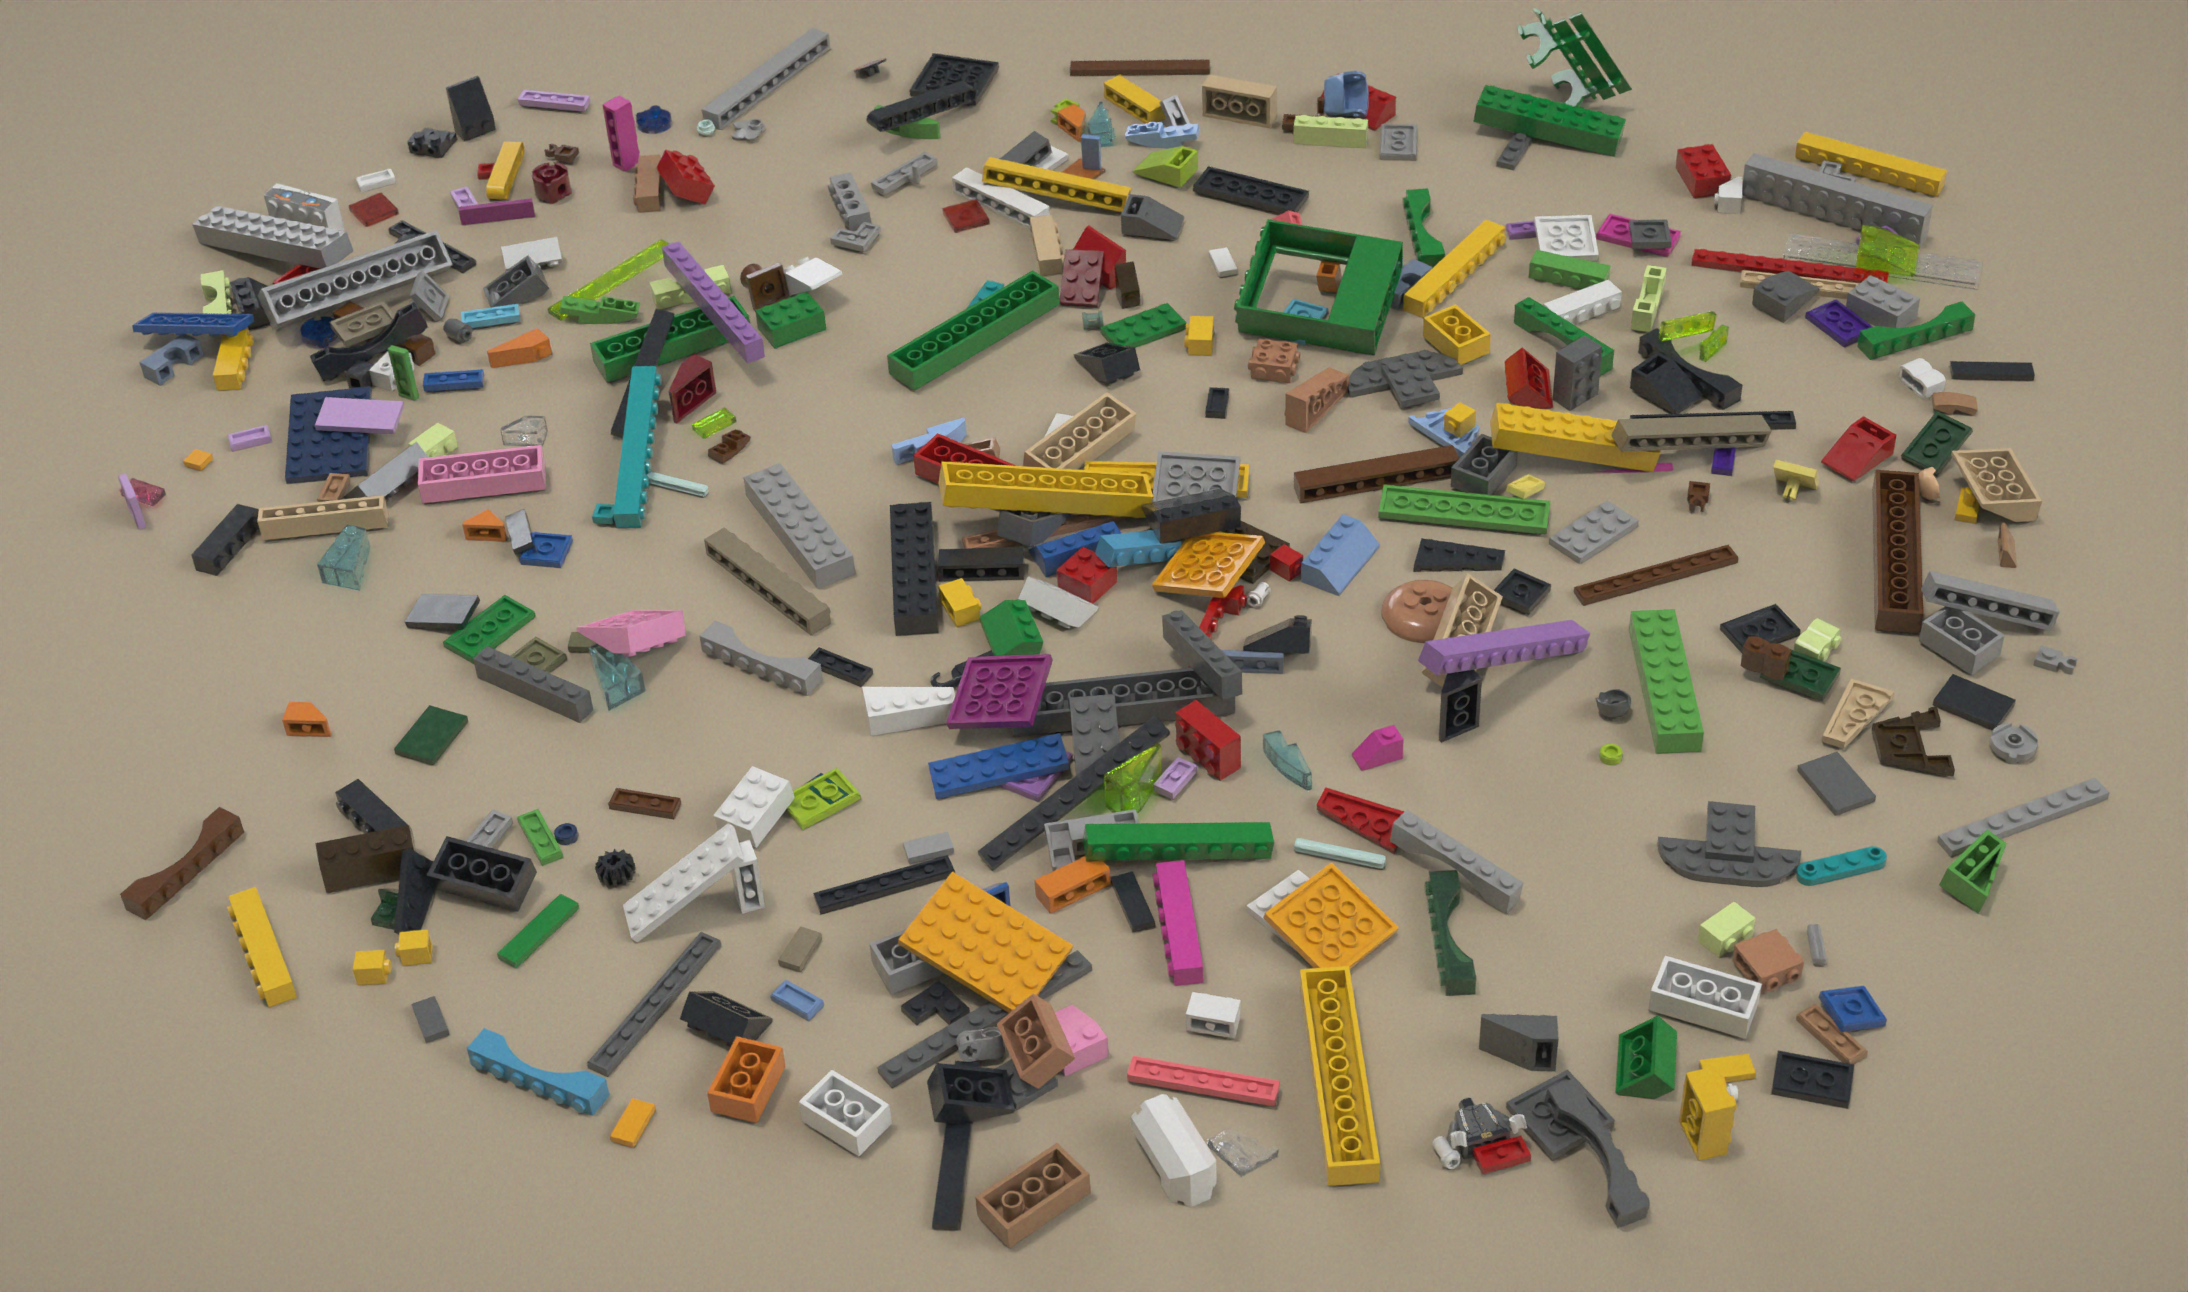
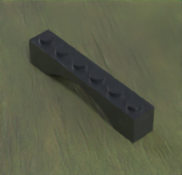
(406, 323)
(1715, 387)

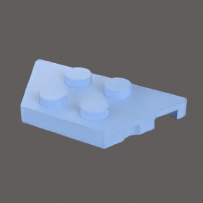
(1433, 426)

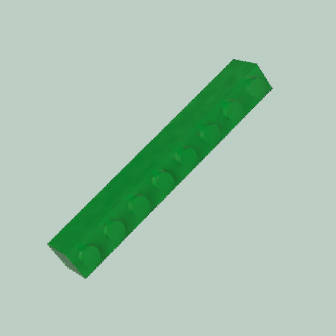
(1178, 841)

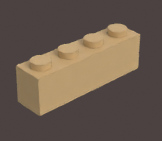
(1047, 245)

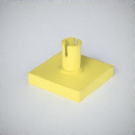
(1795, 476)

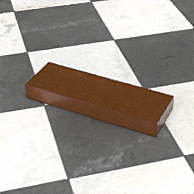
(644, 803)

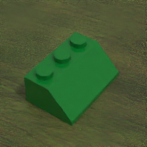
(1011, 629)
(1647, 1060)

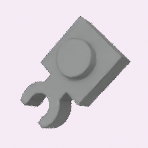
(2052, 659)

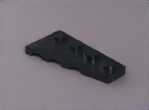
(1440, 554)

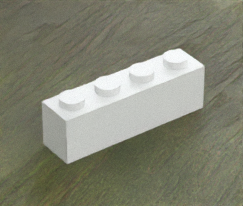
(1587, 302)

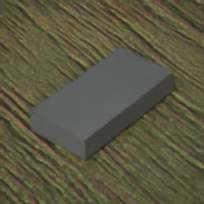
(430, 1019)

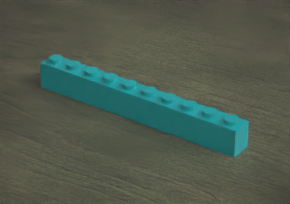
(637, 447)

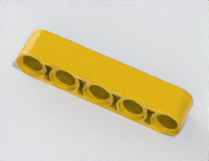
(505, 170)

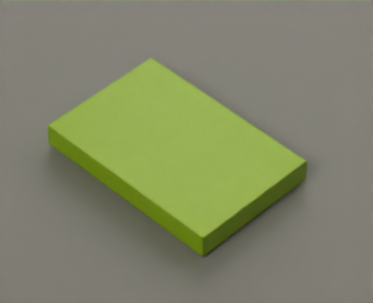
(810, 808)

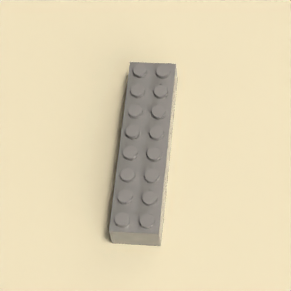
(799, 526)

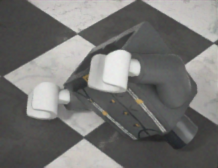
(1480, 1126)

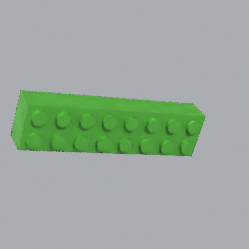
(1665, 681)

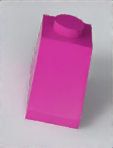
(1379, 748)

